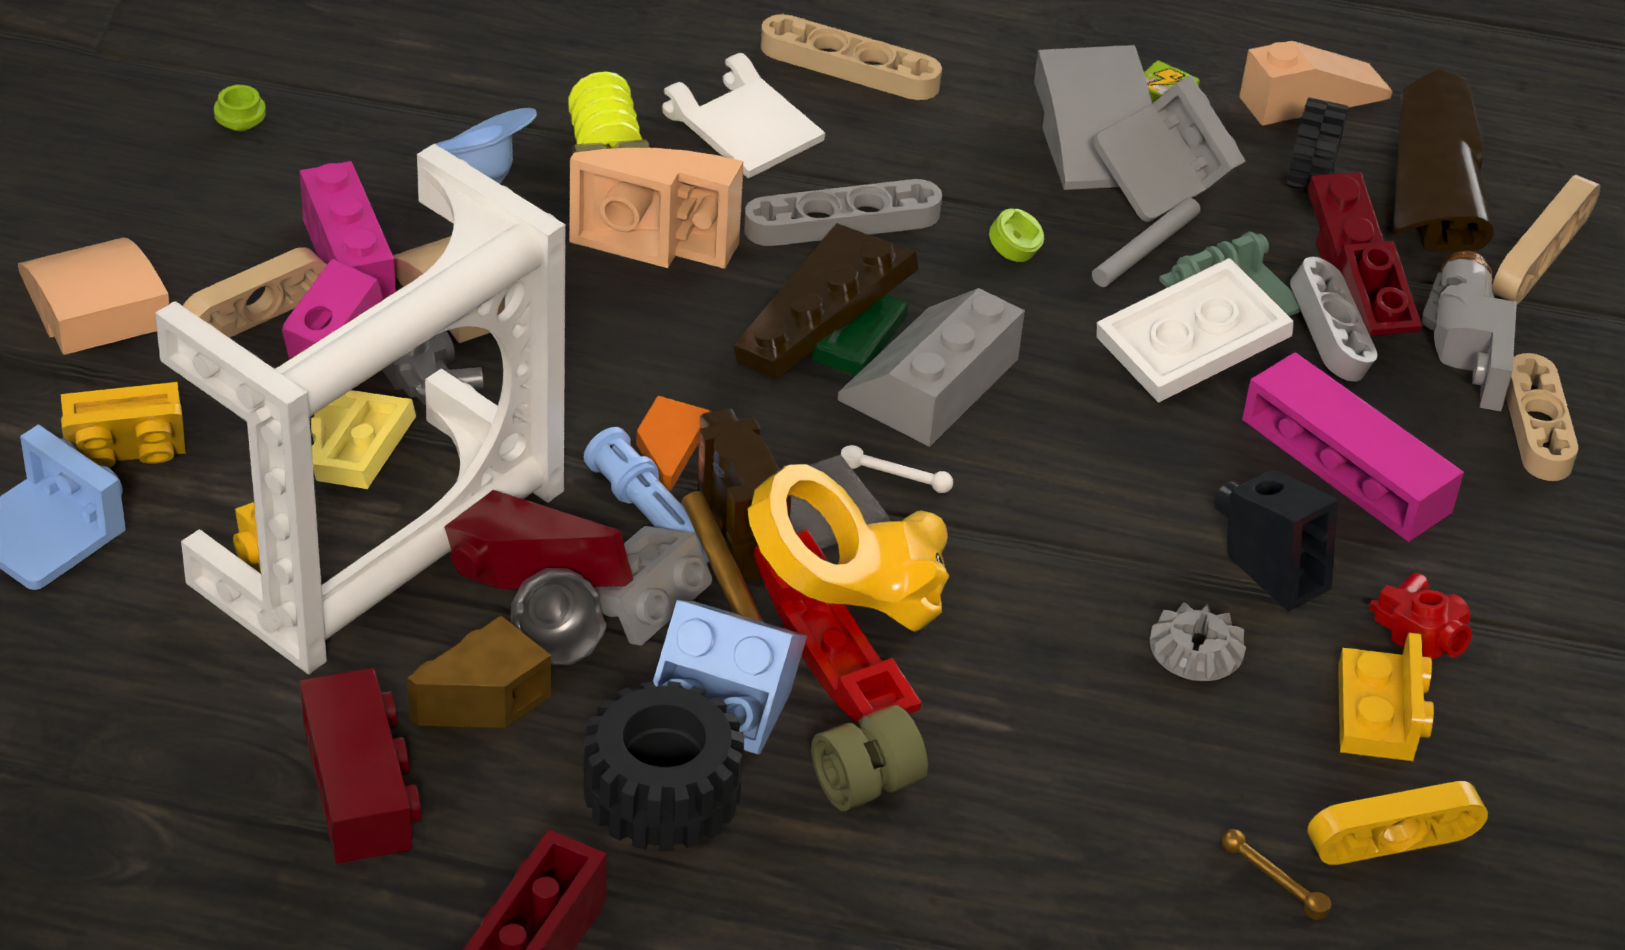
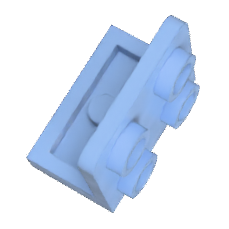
(58, 512)

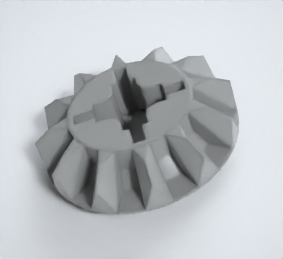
(1217, 656)

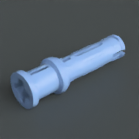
(636, 480)

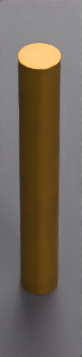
(720, 556)

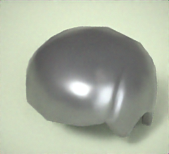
(560, 614)

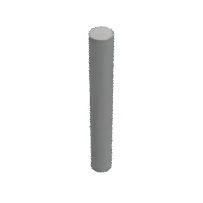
(1145, 242)

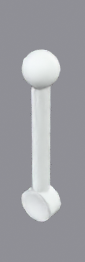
(940, 481)

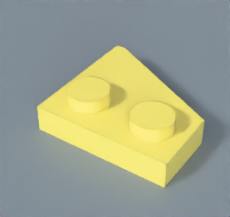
(358, 436)

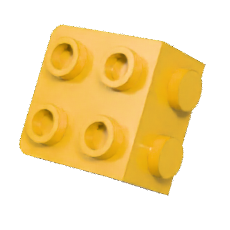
(125, 423)

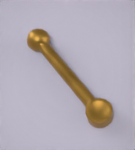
(1315, 903)

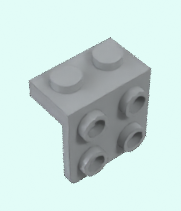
(1168, 151)

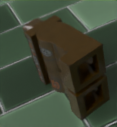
(729, 471)

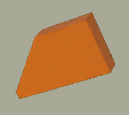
(669, 437)

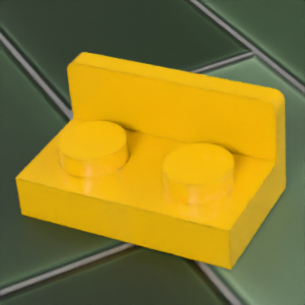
(1384, 701)

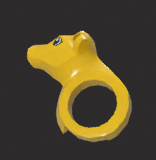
(880, 565)

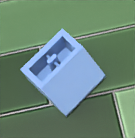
(735, 660)

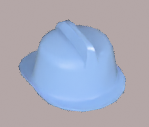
(489, 143)

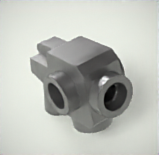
(423, 361)

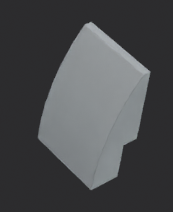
(1082, 96)

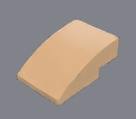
(656, 204)
(95, 294)

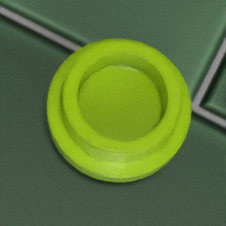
(239, 108)

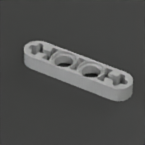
(770, 219)

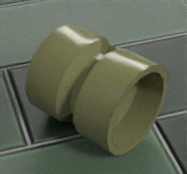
(874, 756)

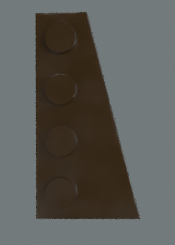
(823, 296)

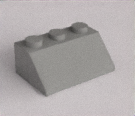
(939, 365)

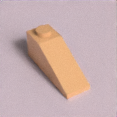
(1287, 73)

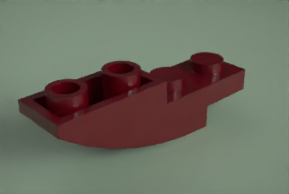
(1355, 246)

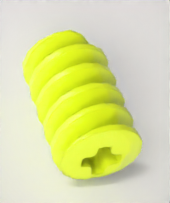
(603, 110)

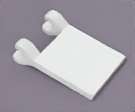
(746, 123)

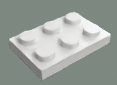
(1194, 329)

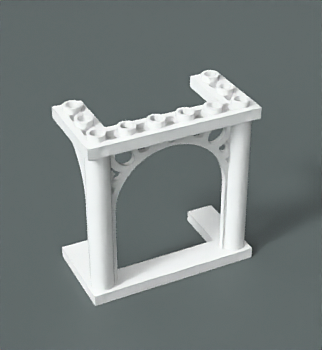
(515, 448)

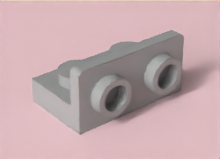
(664, 569)

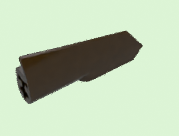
(1441, 166)

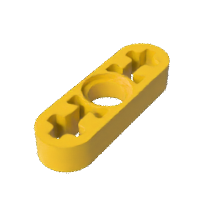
(1367, 827)

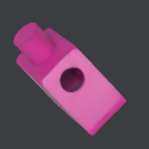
(329, 304)

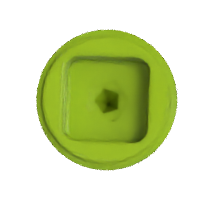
(1016, 235)

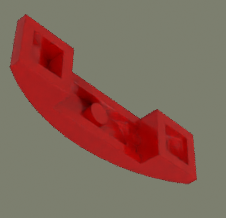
(837, 647)

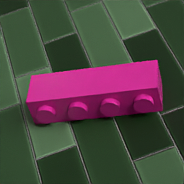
(1352, 446)

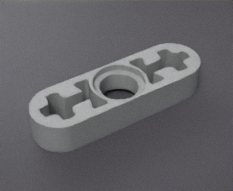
(1333, 319)

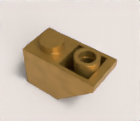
(482, 680)

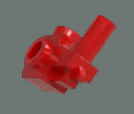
(1417, 610)

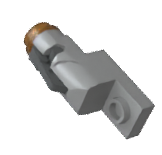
(1472, 326)

